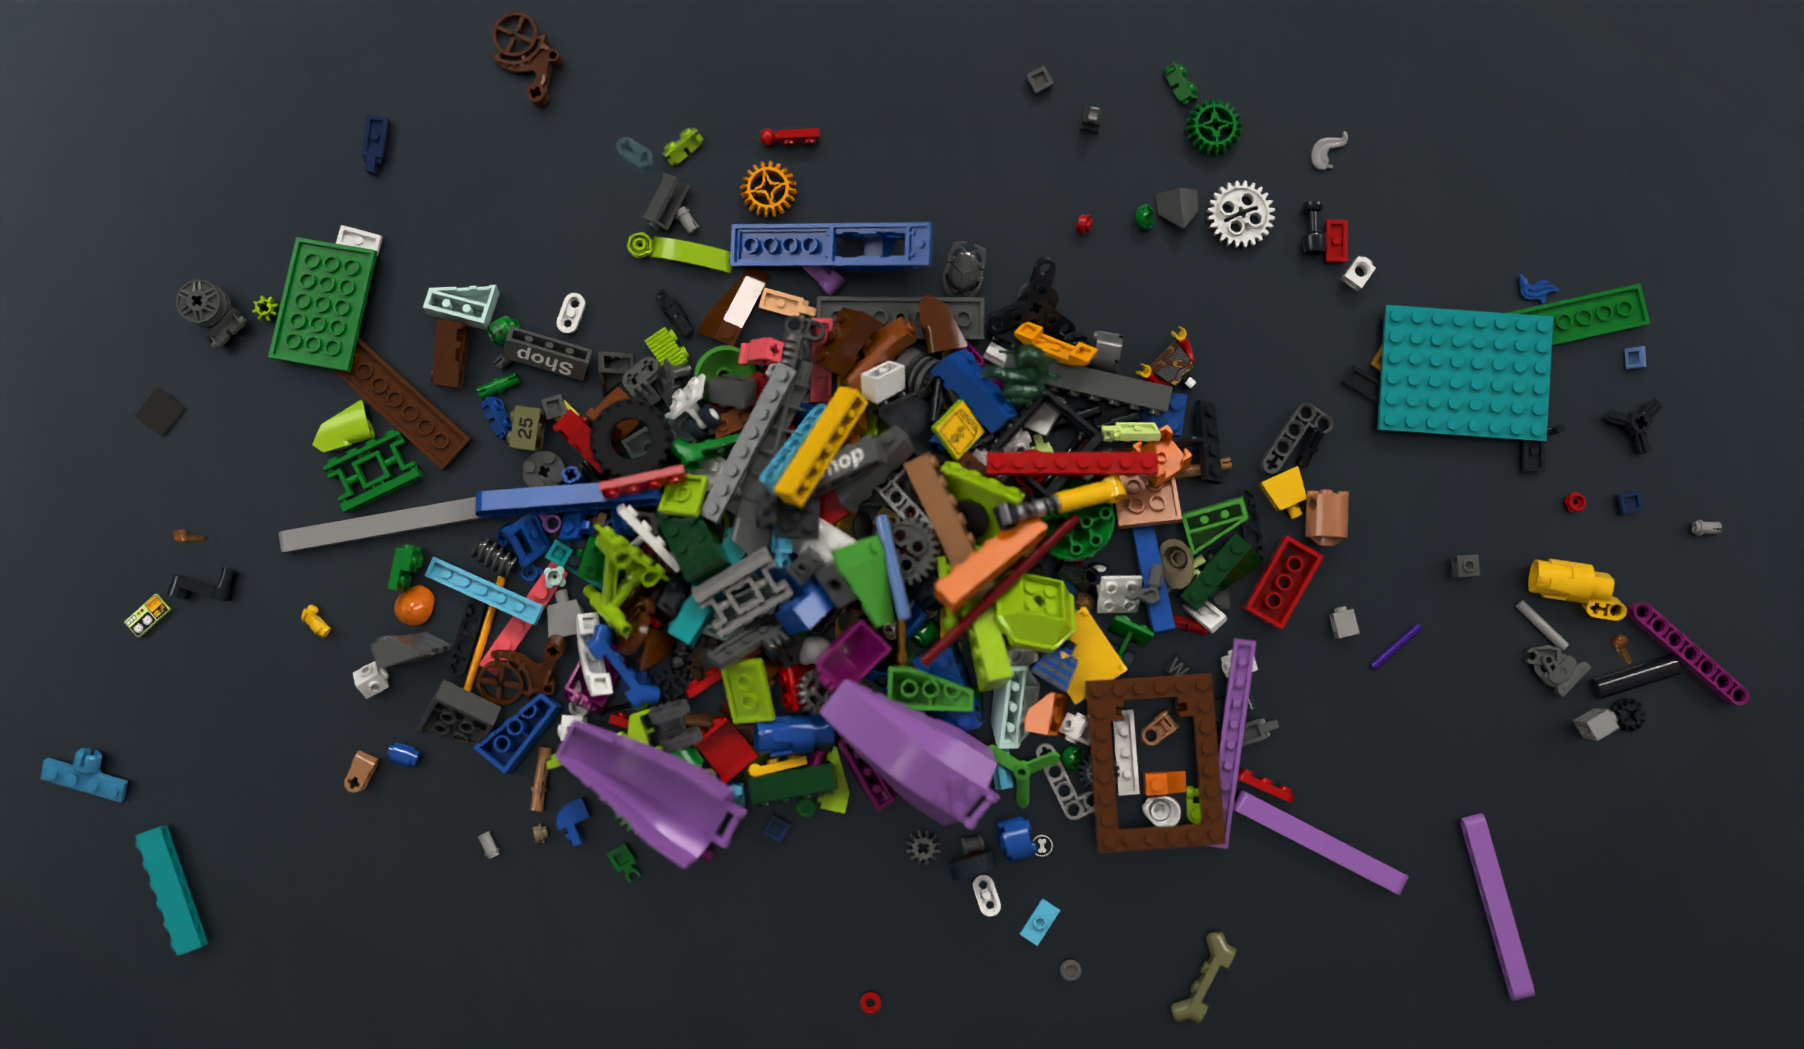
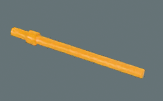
(482, 641)

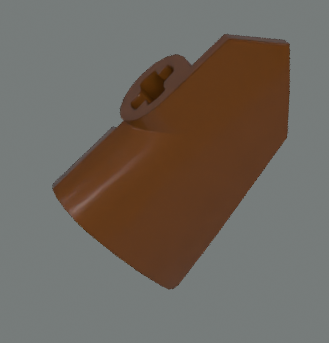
(939, 326)

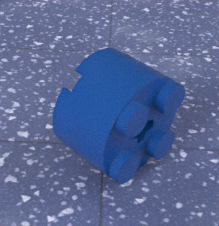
(1015, 839)

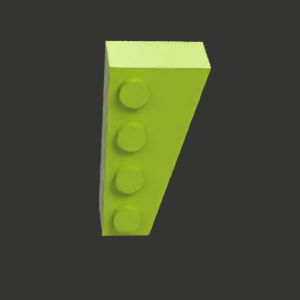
(987, 649)

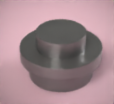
(1070, 970)

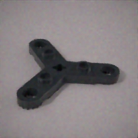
(1022, 310)

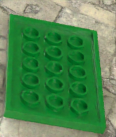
(323, 304)

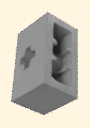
(1596, 723)

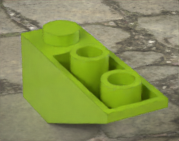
(838, 800)

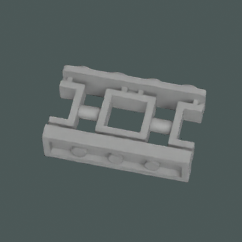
(735, 577)

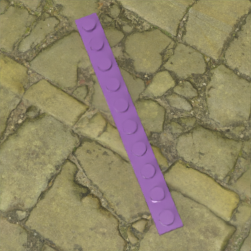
(1233, 725)

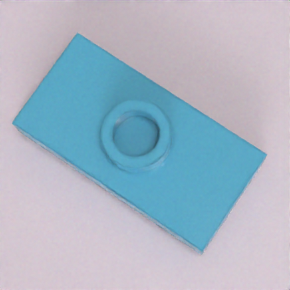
(1039, 922)

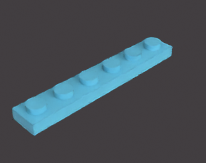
(484, 591)

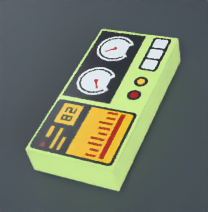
(147, 615)

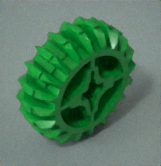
(1231, 123)

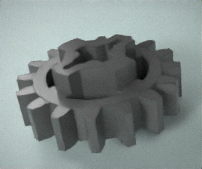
(809, 696)

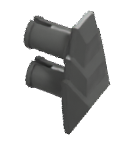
(665, 381)

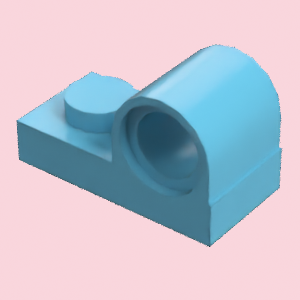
(739, 795)

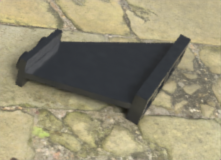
(913, 418)

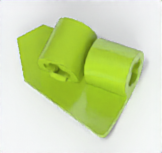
(344, 429)

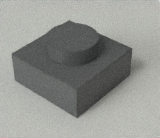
(1039, 80)
(554, 407)

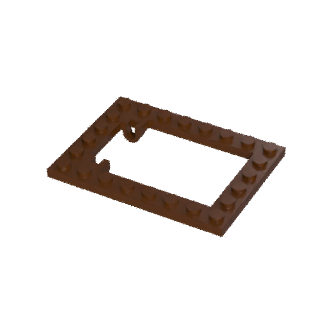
(1104, 706)

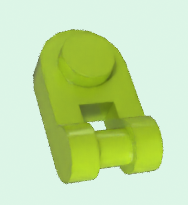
(1192, 809)

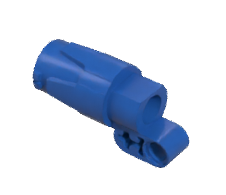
(792, 735)

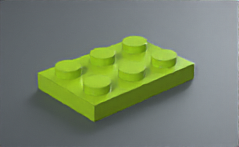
(748, 691)

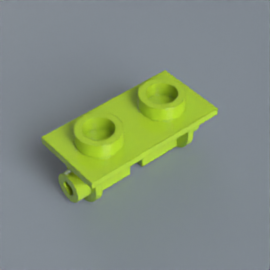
(687, 140)

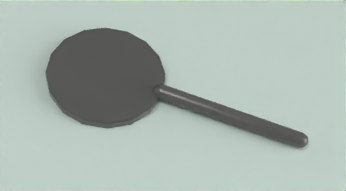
(862, 526)

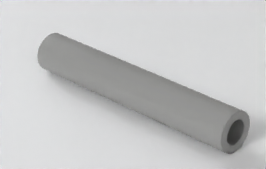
(1542, 625)

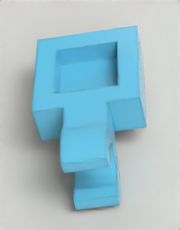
(781, 547)

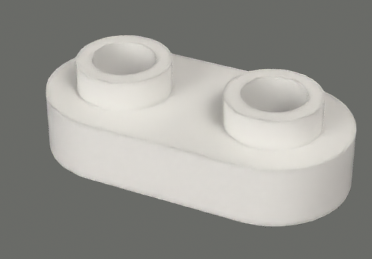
(569, 313)
(986, 894)

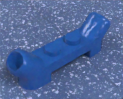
(637, 693)

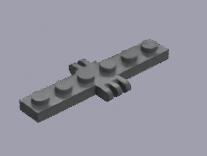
(756, 634)

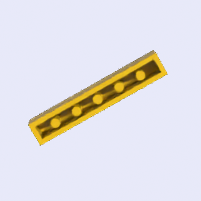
(820, 446)

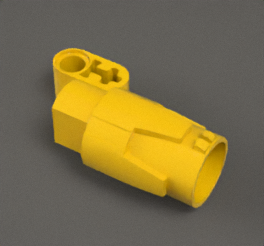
(1577, 584)

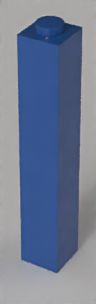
(1147, 554)

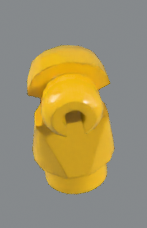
(316, 624)

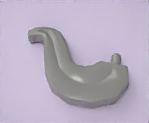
(1319, 151)

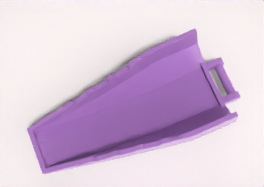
(920, 757)
(658, 794)

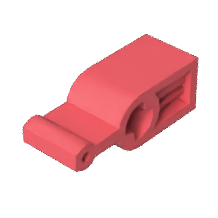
(761, 352)

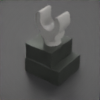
(1091, 119)

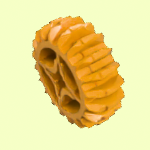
(760, 192)

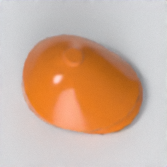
(414, 605)

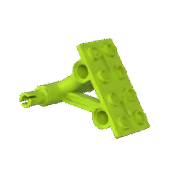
(639, 569)

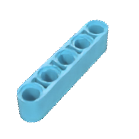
(781, 461)

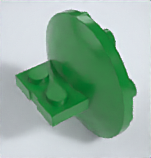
(1088, 535)

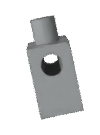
(563, 615)

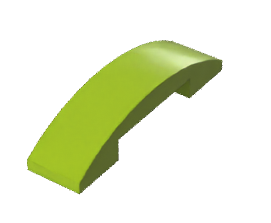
(691, 253)

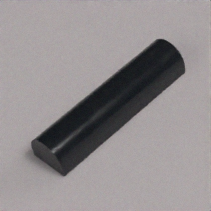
(1636, 676)

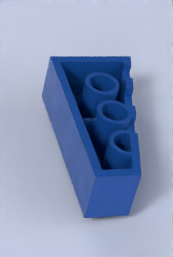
(981, 394)
(519, 734)

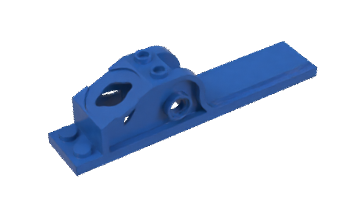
(817, 245)

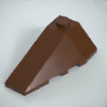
(731, 314)

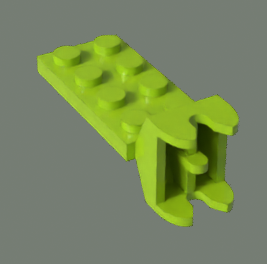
(636, 730)

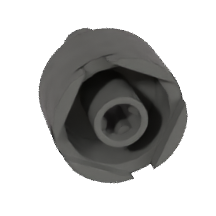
(1109, 351)
(535, 466)

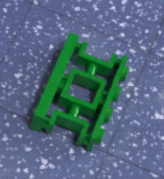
(380, 486)

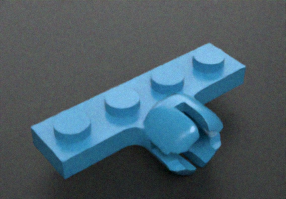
(85, 775)

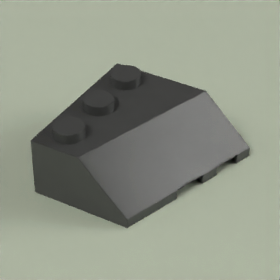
(402, 650)
(458, 715)

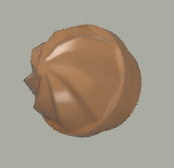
(1083, 599)

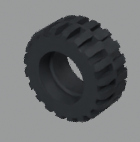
(623, 410)

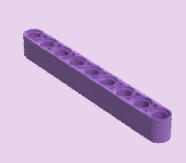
(1320, 842)
(1497, 907)

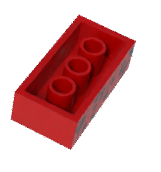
(1282, 582)

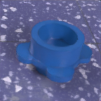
(532, 579)

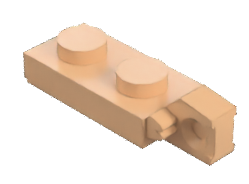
(785, 304)

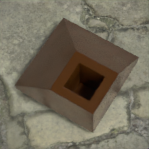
(657, 647)

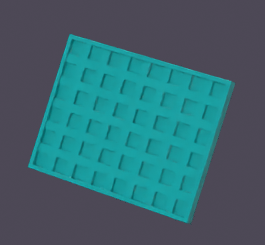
(1465, 373)

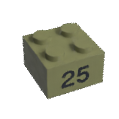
(527, 429)

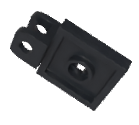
(780, 518)

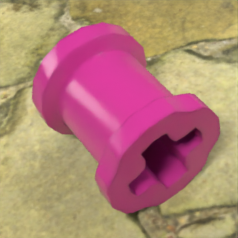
(816, 758)

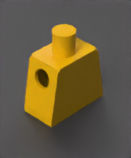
(1285, 491)

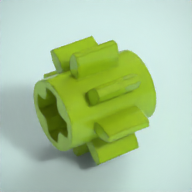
(259, 306)

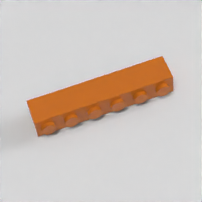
(988, 562)

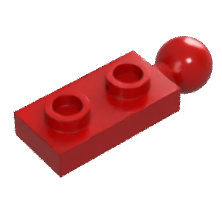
(790, 136)

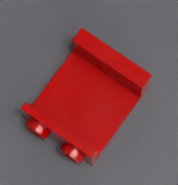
(788, 679)
(726, 749)

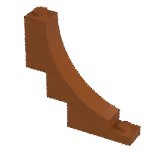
(884, 346)

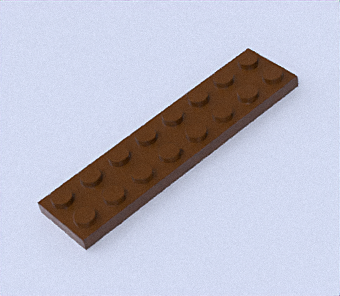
(404, 406)

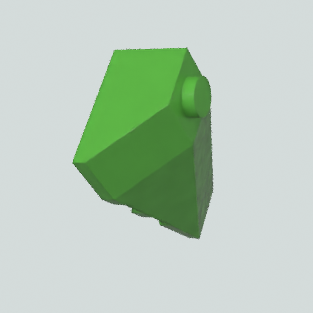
(866, 572)
(927, 692)

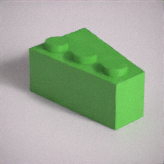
(1213, 521)

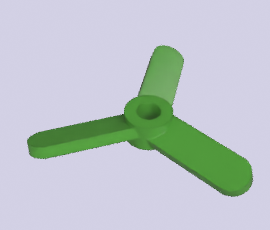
(1030, 767)

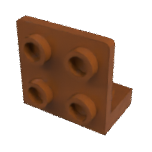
(625, 427)

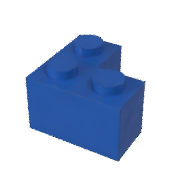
(805, 611)

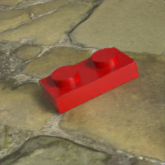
(1336, 241)

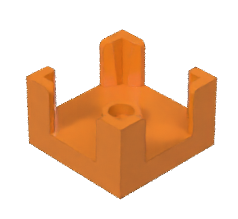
(1170, 458)

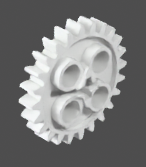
(1233, 197)

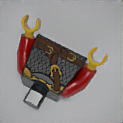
(1172, 364)

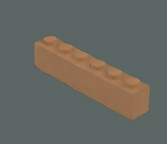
(941, 508)

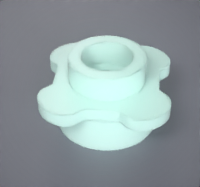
(550, 581)

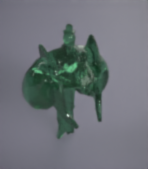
(1029, 376)

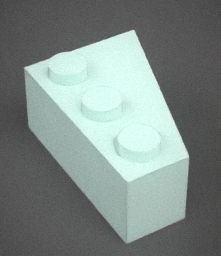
(466, 305)

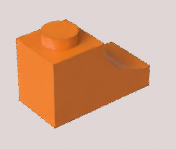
(1164, 782)

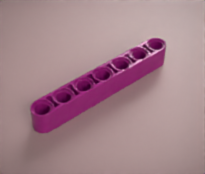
(1697, 656)

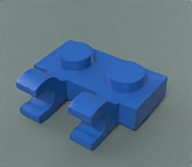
(575, 526)

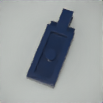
(374, 142)

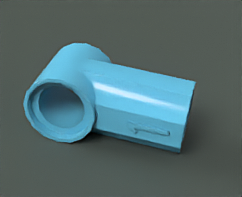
(1002, 776)

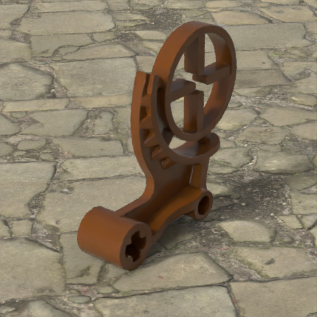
(540, 61)
(637, 614)
(538, 674)

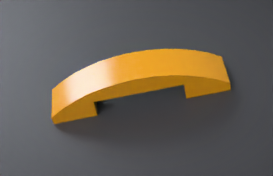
(1065, 353)

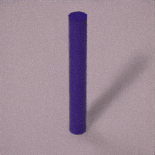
(1396, 646)

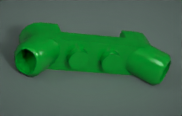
(694, 454)

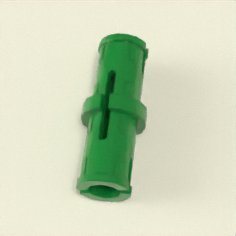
(498, 385)

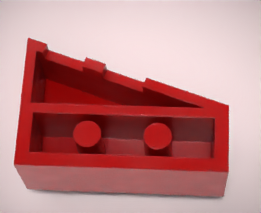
(577, 432)

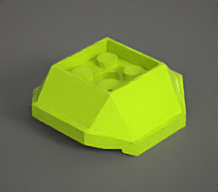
(1036, 613)

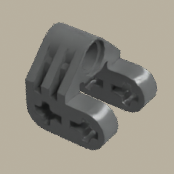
(643, 389)
(672, 724)

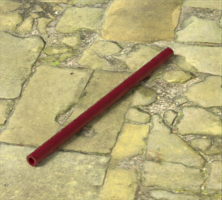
(999, 590)

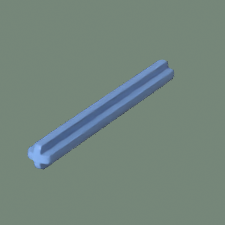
(893, 567)

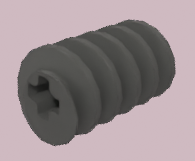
(494, 557)

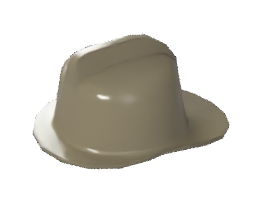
(1178, 563)

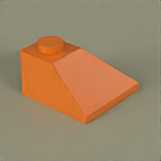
(1047, 715)

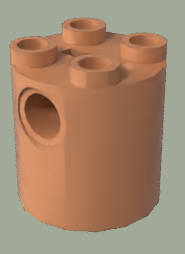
(1327, 517)

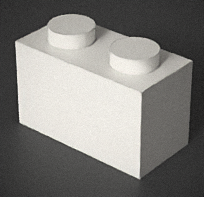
(883, 381)

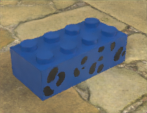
(951, 667)

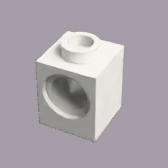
(1350, 276)

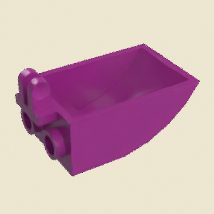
(850, 656)
(577, 690)

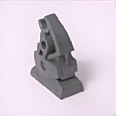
(1558, 669)

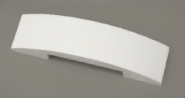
(593, 670)

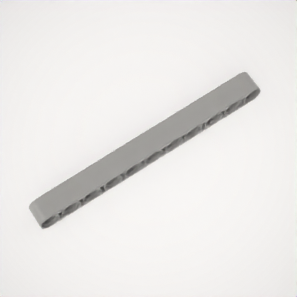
(378, 525)

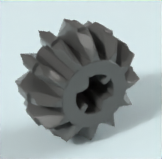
(923, 839)

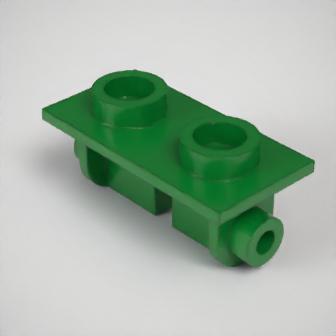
(1178, 75)

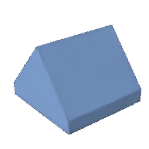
(1635, 358)

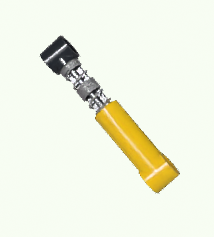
(1108, 490)

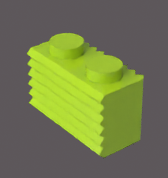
(664, 347)

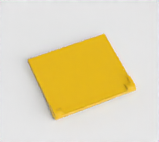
(1094, 655)

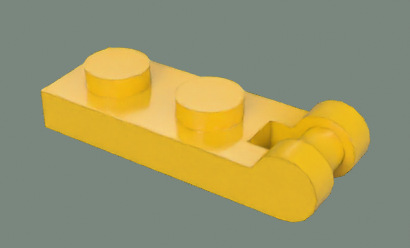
(775, 765)

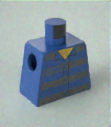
(1058, 666)

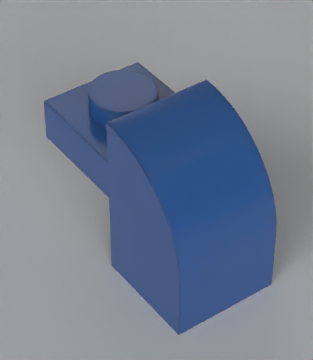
(569, 816)

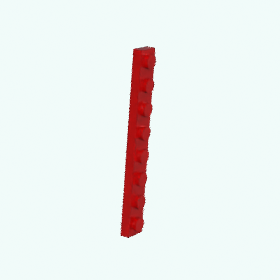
(1072, 463)

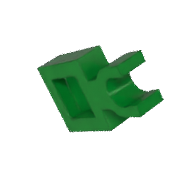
(623, 859)

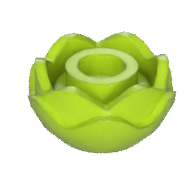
(640, 238)

